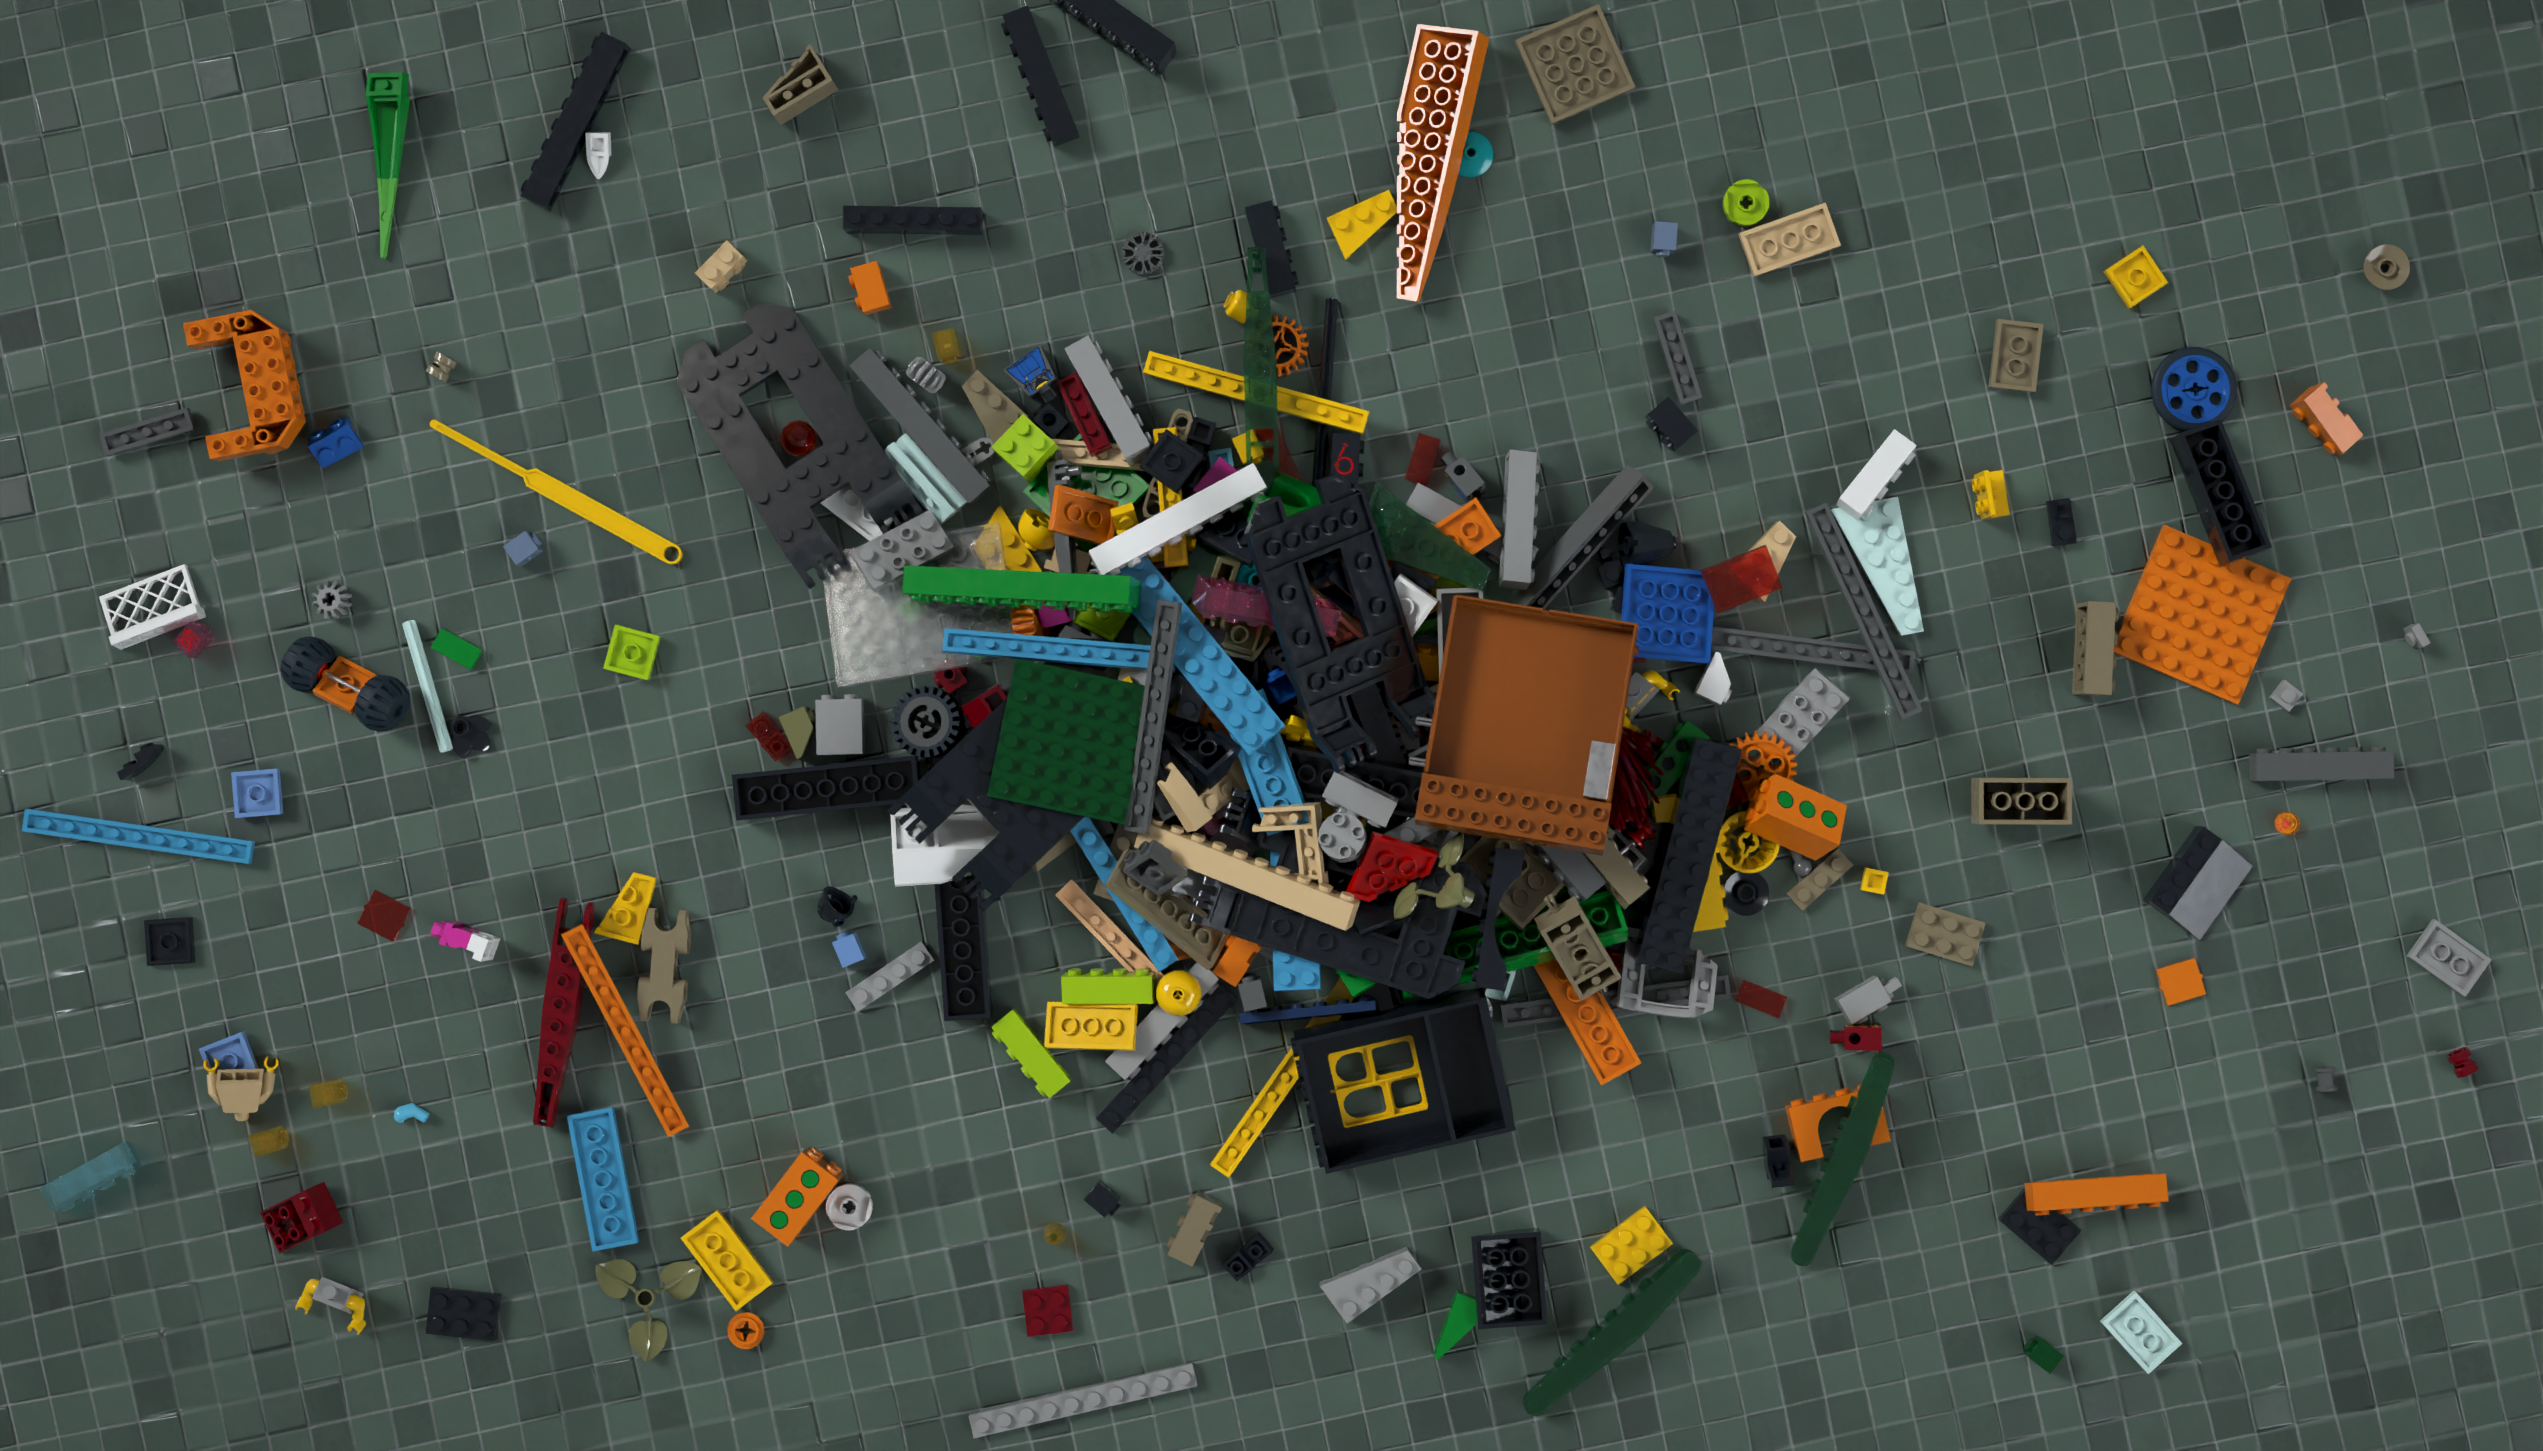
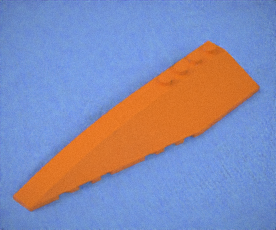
(1431, 140)

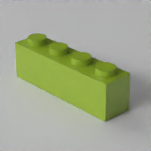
(1108, 987)
(1030, 1052)

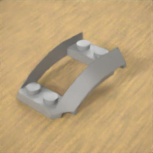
(1701, 988)

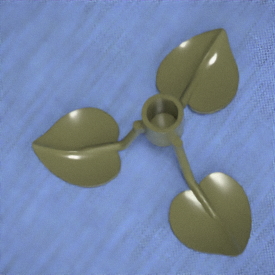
(1453, 891)
(616, 1279)

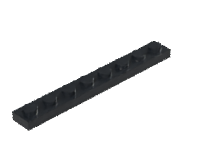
(1166, 1058)

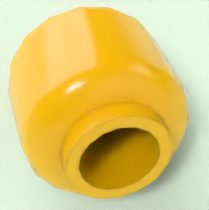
(1236, 306)

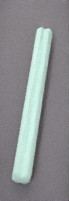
(427, 686)

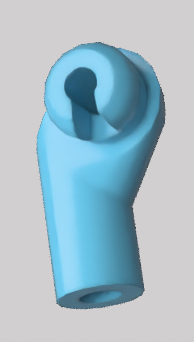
(410, 1110)

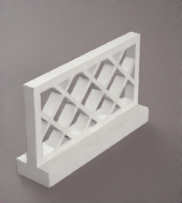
(152, 626)

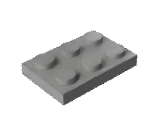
(2448, 958)

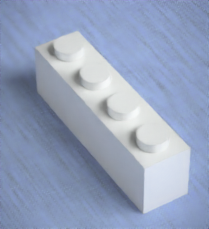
(1876, 475)

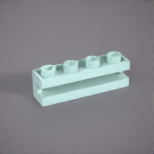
(924, 479)

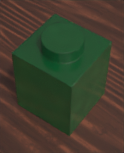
(2042, 1353)

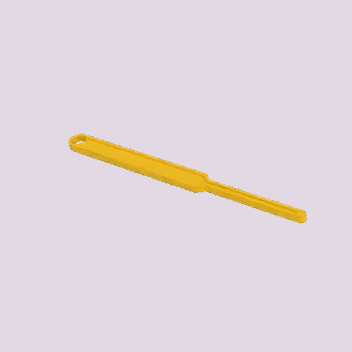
(573, 500)

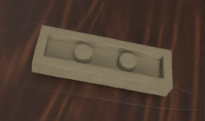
(1819, 879)

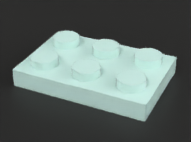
(2140, 1332)

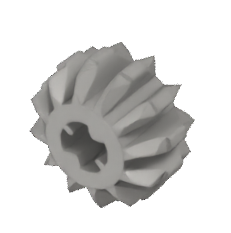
(925, 375)
(326, 593)

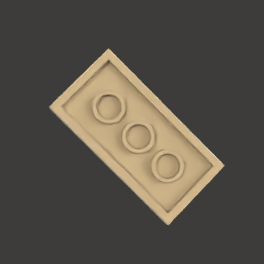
(1789, 239)

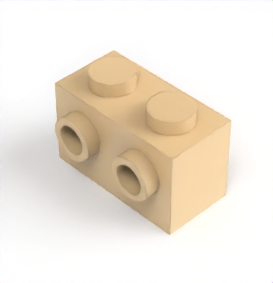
(721, 267)

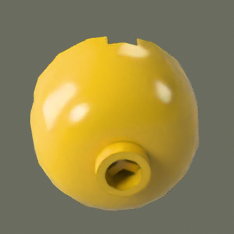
(1034, 530)
(1180, 981)

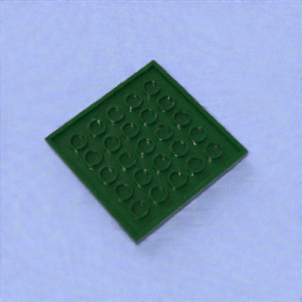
(1068, 742)

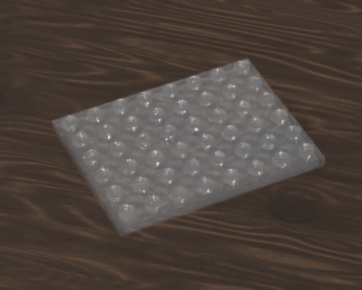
(894, 637)

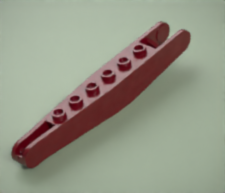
(559, 1017)

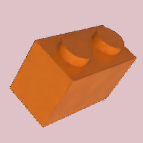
(870, 288)

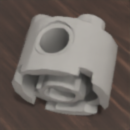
(1343, 837)

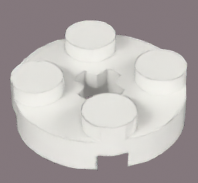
(838, 1214)

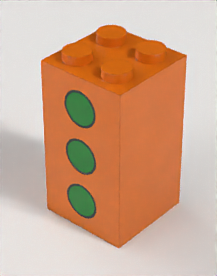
(1795, 817)
(798, 1195)

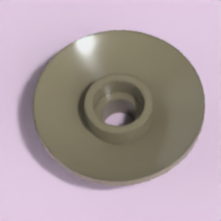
(2396, 263)

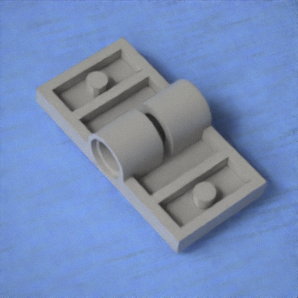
(909, 544)
(1805, 711)

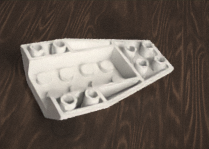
(942, 851)

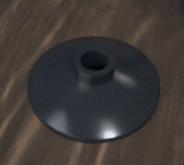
(1757, 896)

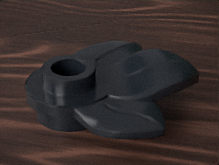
(473, 737)

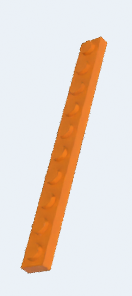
(625, 1030)

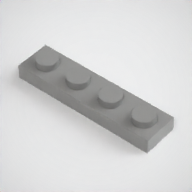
(890, 976)

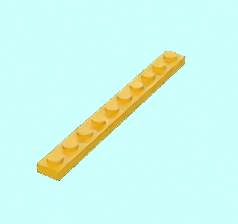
(1232, 386)
(1269, 1097)

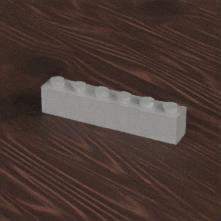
(1109, 400)
(1437, 507)
(1518, 519)
(1156, 1029)

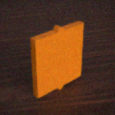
(2180, 981)

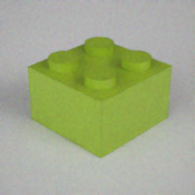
(1025, 448)

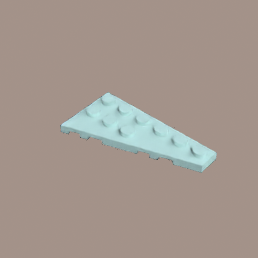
(1884, 557)

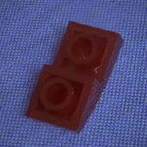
(1422, 459)
(769, 735)

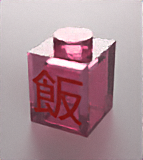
(193, 639)

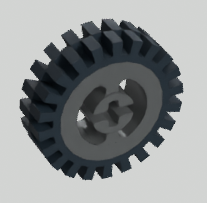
(918, 742)

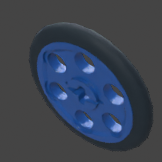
(2176, 364)

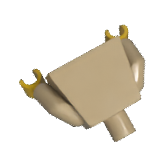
(240, 1089)

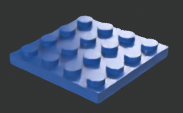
(1671, 612)

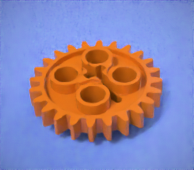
(1768, 749)

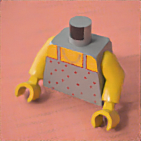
(1641, 691)
(337, 1296)

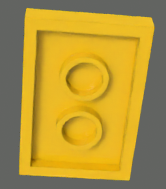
(1631, 1245)

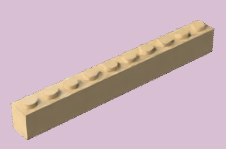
(1254, 875)

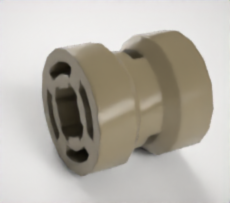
(441, 366)

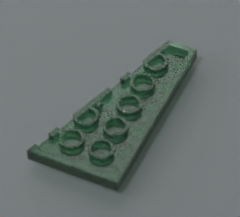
(1420, 545)

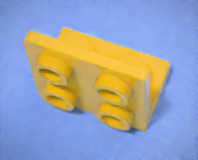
(1990, 494)

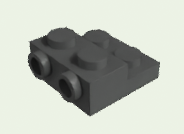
(1153, 867)

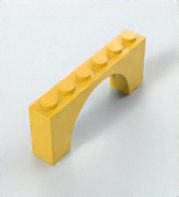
(1711, 910)

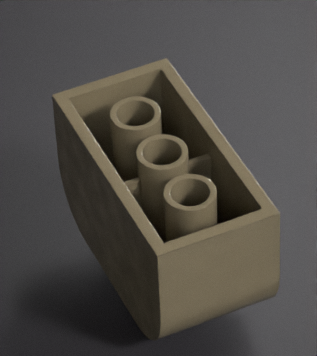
(2021, 801)

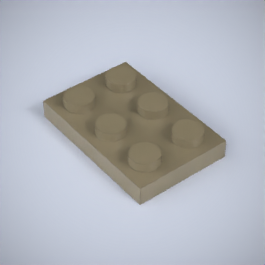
(2015, 355)
(1945, 934)

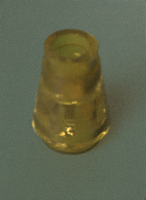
(1057, 1229)

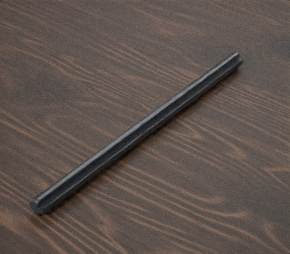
(1325, 386)

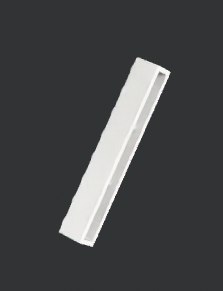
(1177, 521)

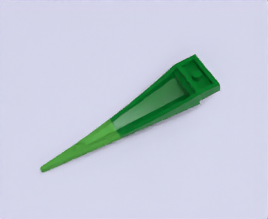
(388, 118)

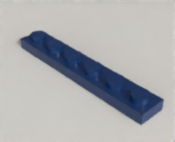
(1319, 1009)

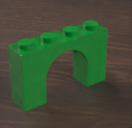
(1294, 494)

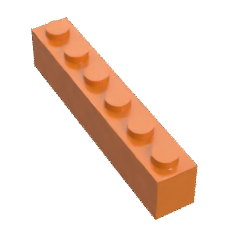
(2096, 1192)

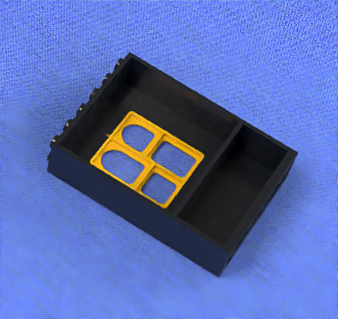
(1454, 1068)

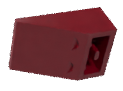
(301, 1217)

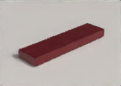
(1084, 414)

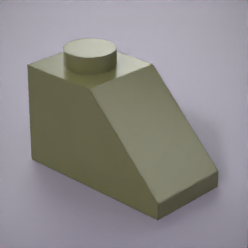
(799, 729)

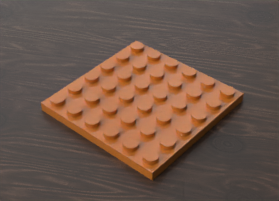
(2199, 617)

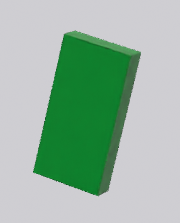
(456, 649)

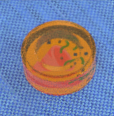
(2287, 823)

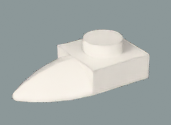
(598, 151)

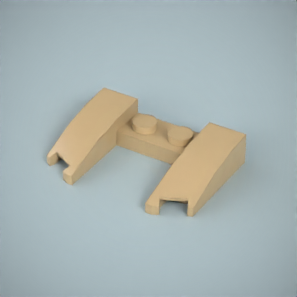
(1198, 809)
(1306, 834)

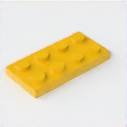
(1091, 1026)
(727, 1260)

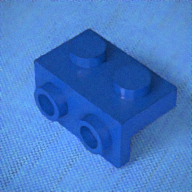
(334, 442)
(1279, 687)

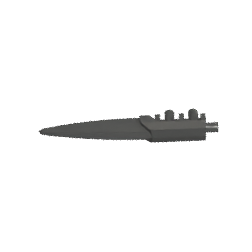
(1060, 473)

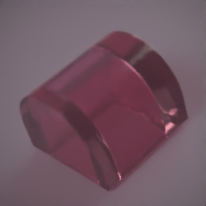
(1212, 825)

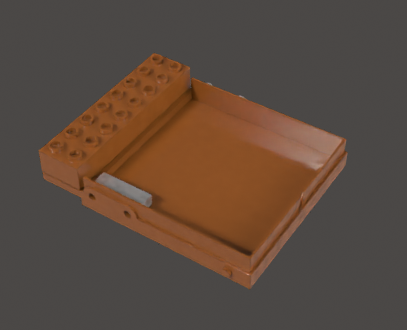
(1526, 725)

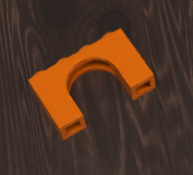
(1805, 1117)

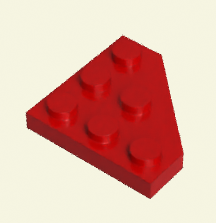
(1389, 866)

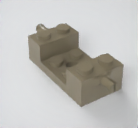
(1565, 932)

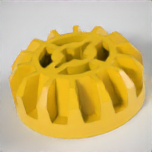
(1741, 862)

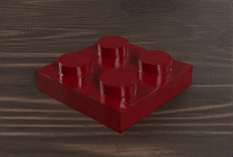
(1047, 1310)

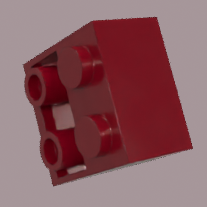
(984, 704)

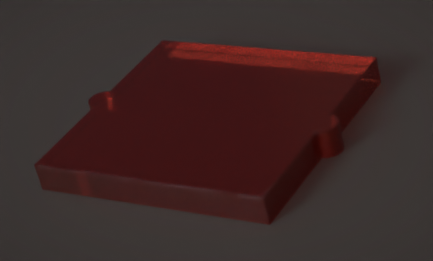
(384, 915)

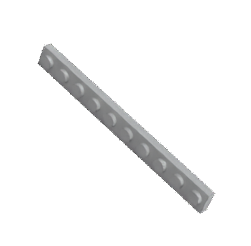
(1083, 1400)

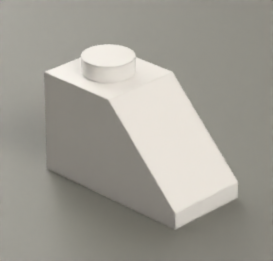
(1714, 681)

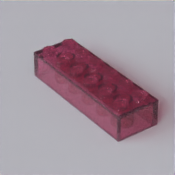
(1247, 603)

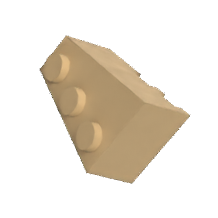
(1778, 542)

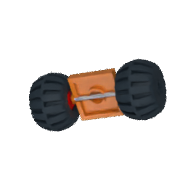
(375, 699)

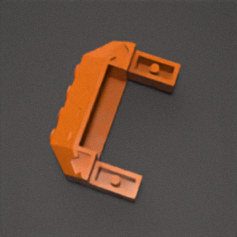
(266, 379)

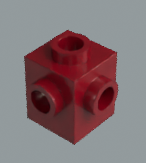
(951, 685)

